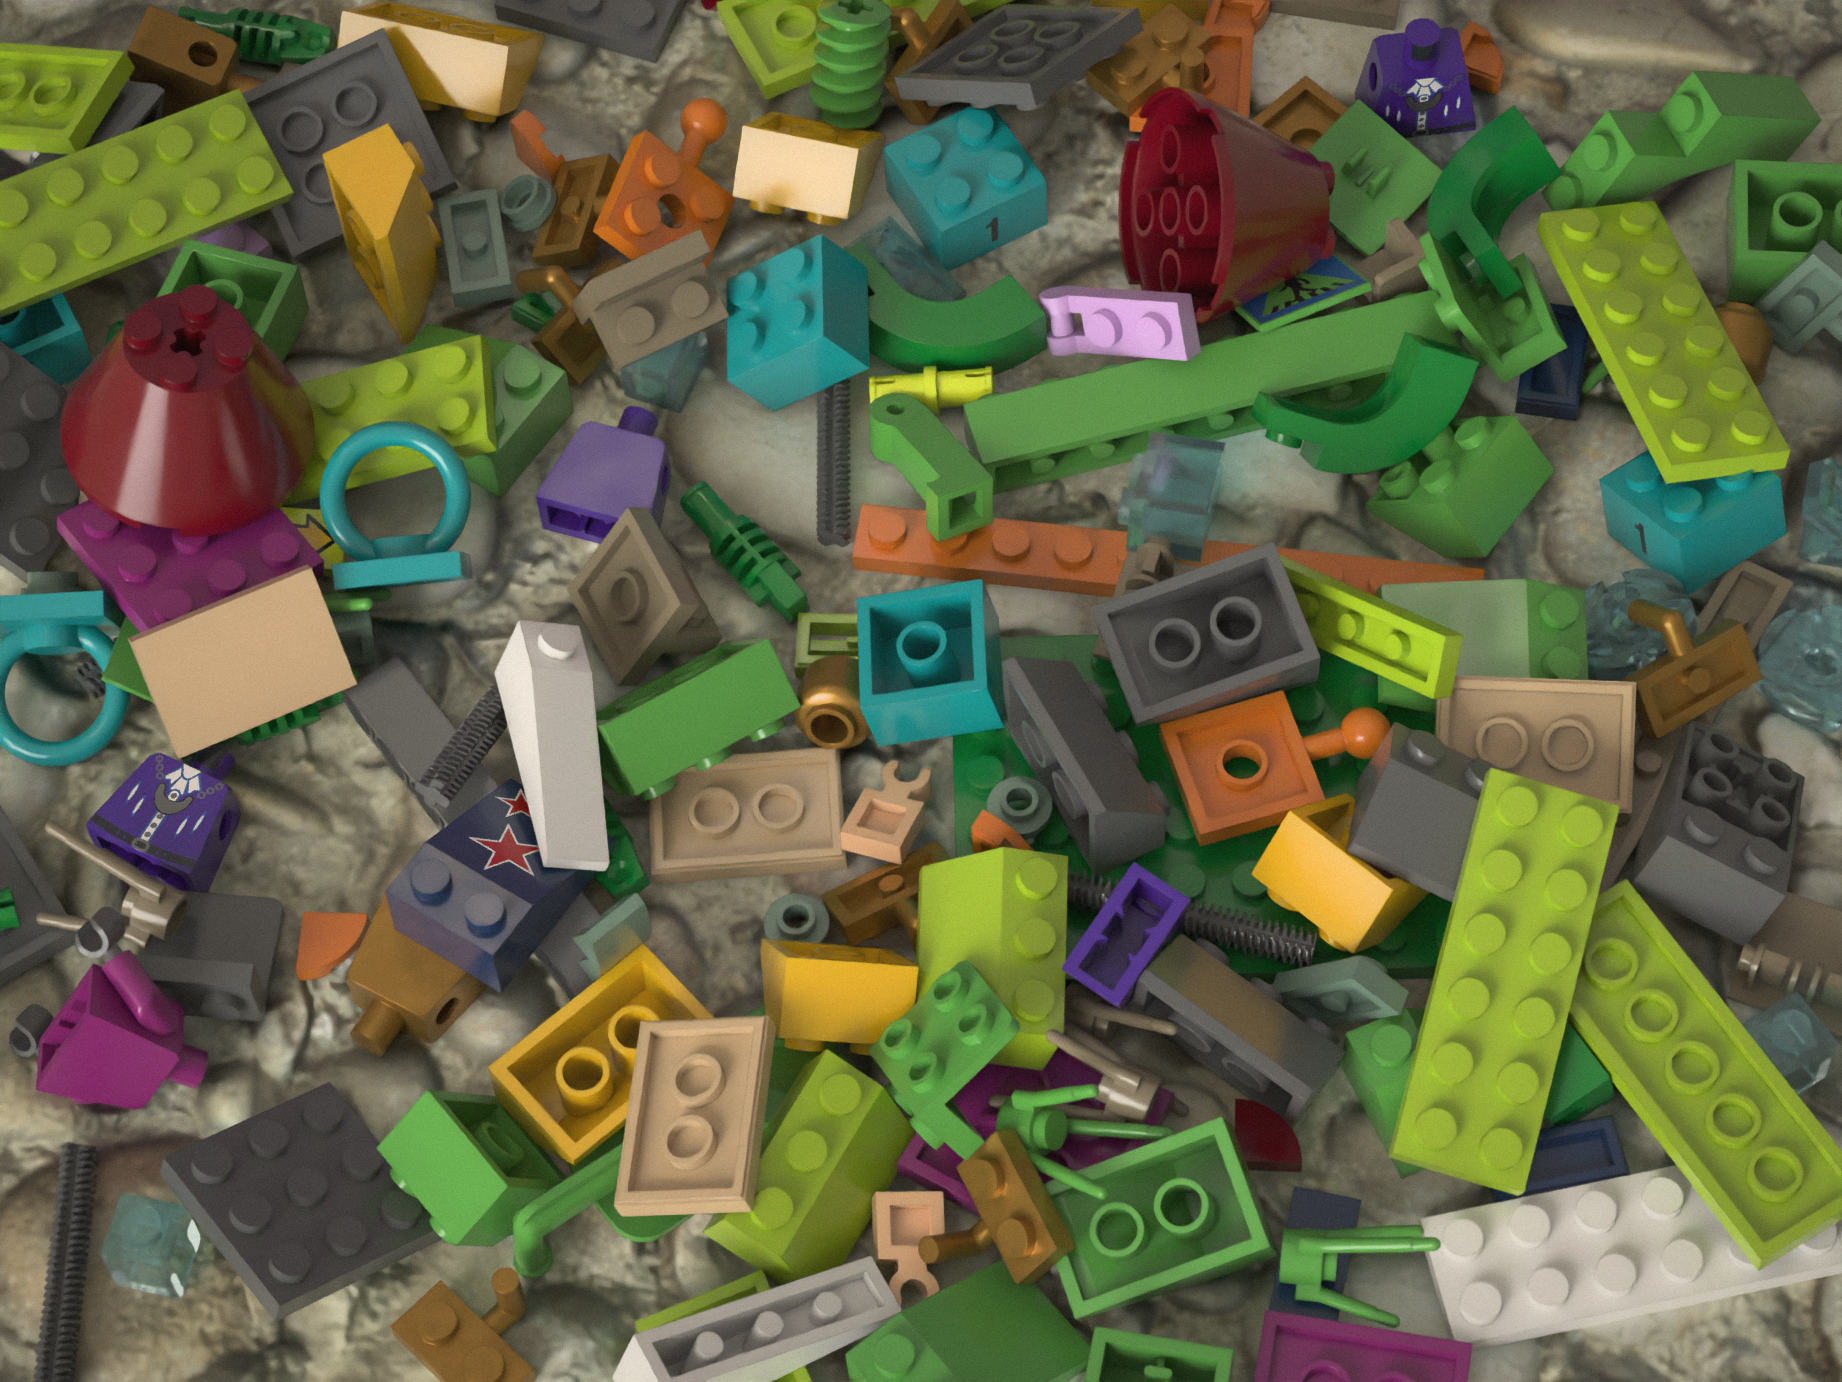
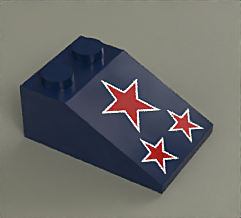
(483, 891)

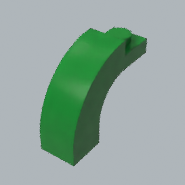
(1481, 191)
(988, 329)
(1389, 426)

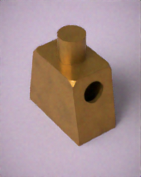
(185, 61)
(404, 987)

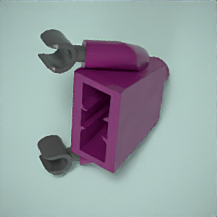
(114, 1031)

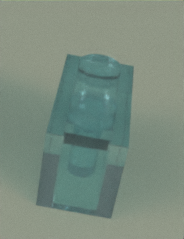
(1173, 493)

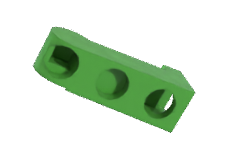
(933, 464)

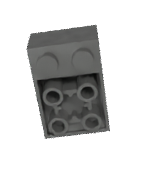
(1720, 834)

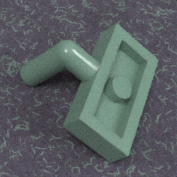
(1806, 299)

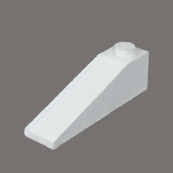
(555, 740)
(764, 1332)

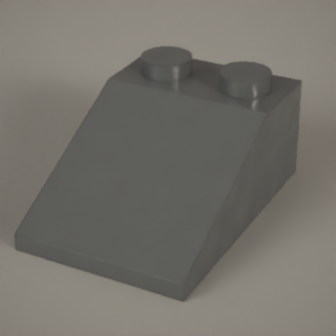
(1208, 638)

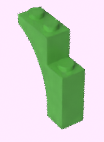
(1699, 129)

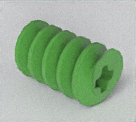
(850, 61)

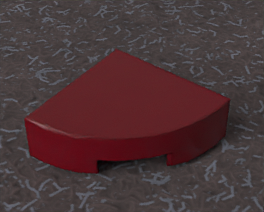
(1266, 1138)

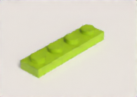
(1376, 633)

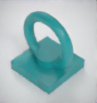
(405, 558)
(60, 626)

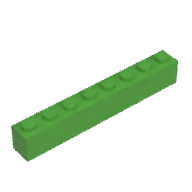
(1110, 413)

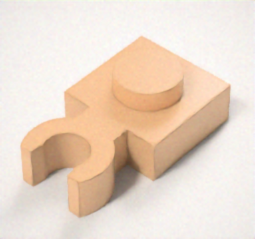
(889, 820)
(898, 1226)

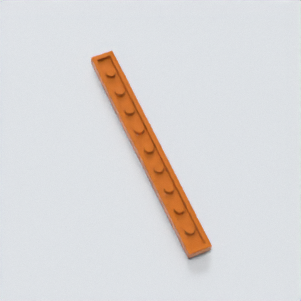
(1077, 557)

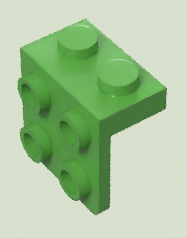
(1497, 332)
(940, 1050)

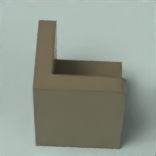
(1394, 267)

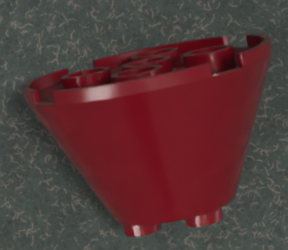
(1218, 205)
(187, 420)

